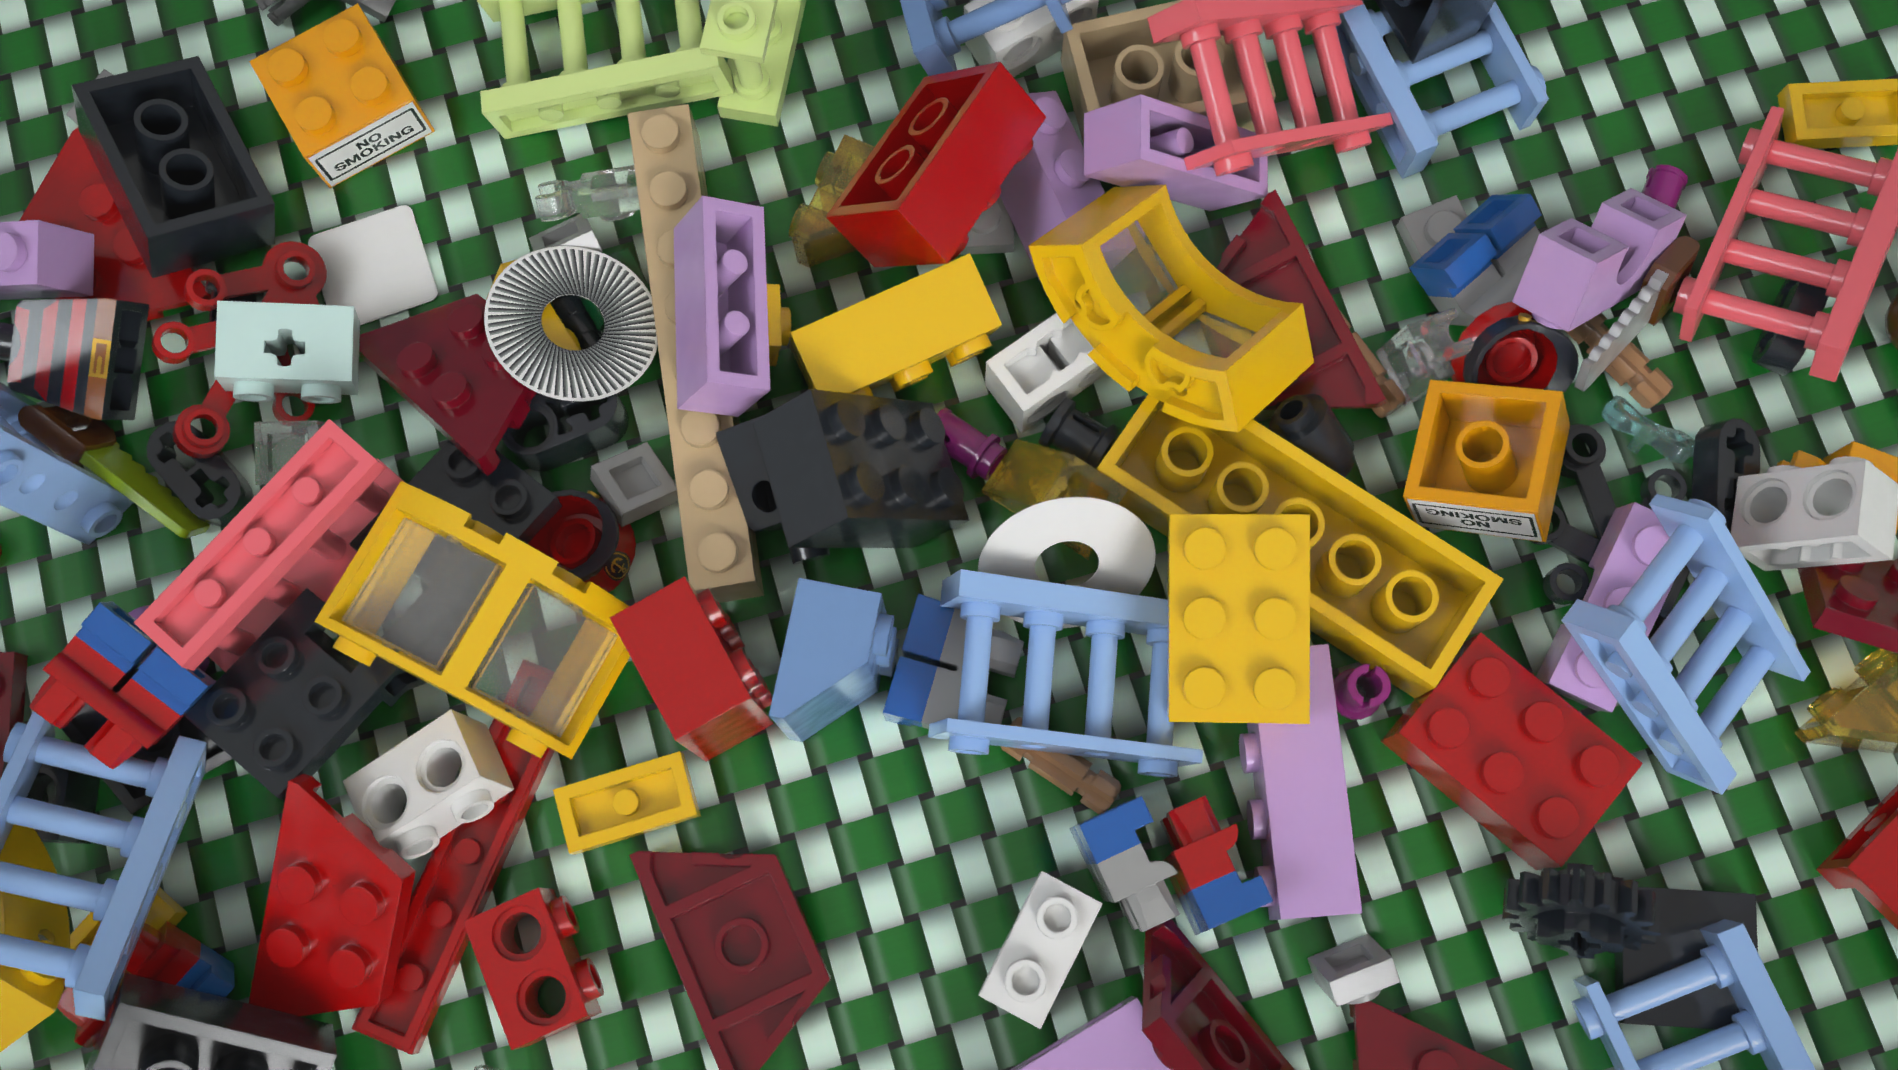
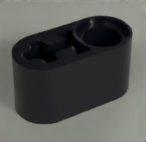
(565, 446)

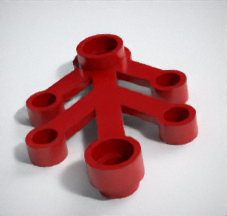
(202, 337)

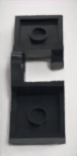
(298, 696)

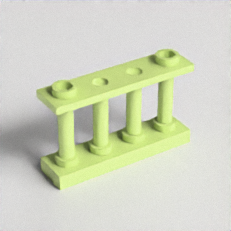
(760, 51)
(602, 92)

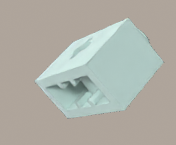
(257, 332)

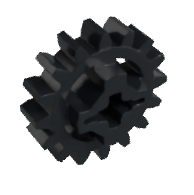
(1582, 910)

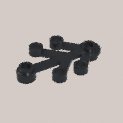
(1600, 509)

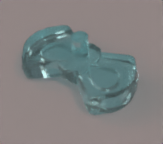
(1669, 442)

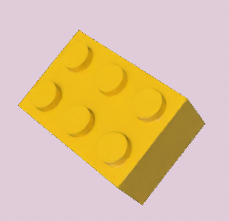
(899, 332)
(1239, 618)

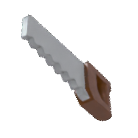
(1651, 304)

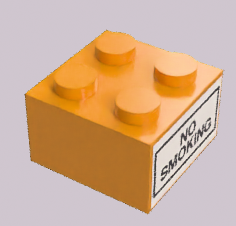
(341, 96)
(1487, 459)

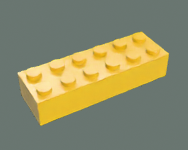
(1376, 577)

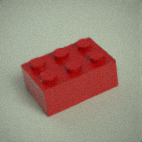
(938, 167)
(695, 668)
(1512, 754)

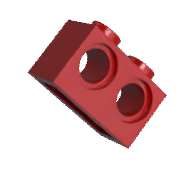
(516, 976)

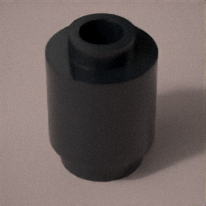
(1316, 430)

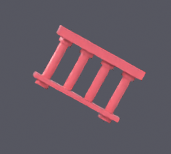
(1240, 22)
(1846, 281)
(271, 551)

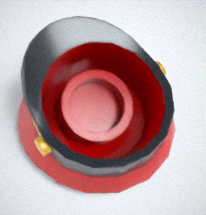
(1516, 352)
(587, 539)

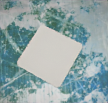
(376, 265)

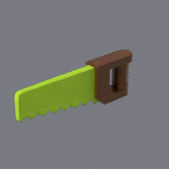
(95, 446)

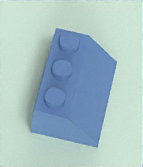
(831, 656)

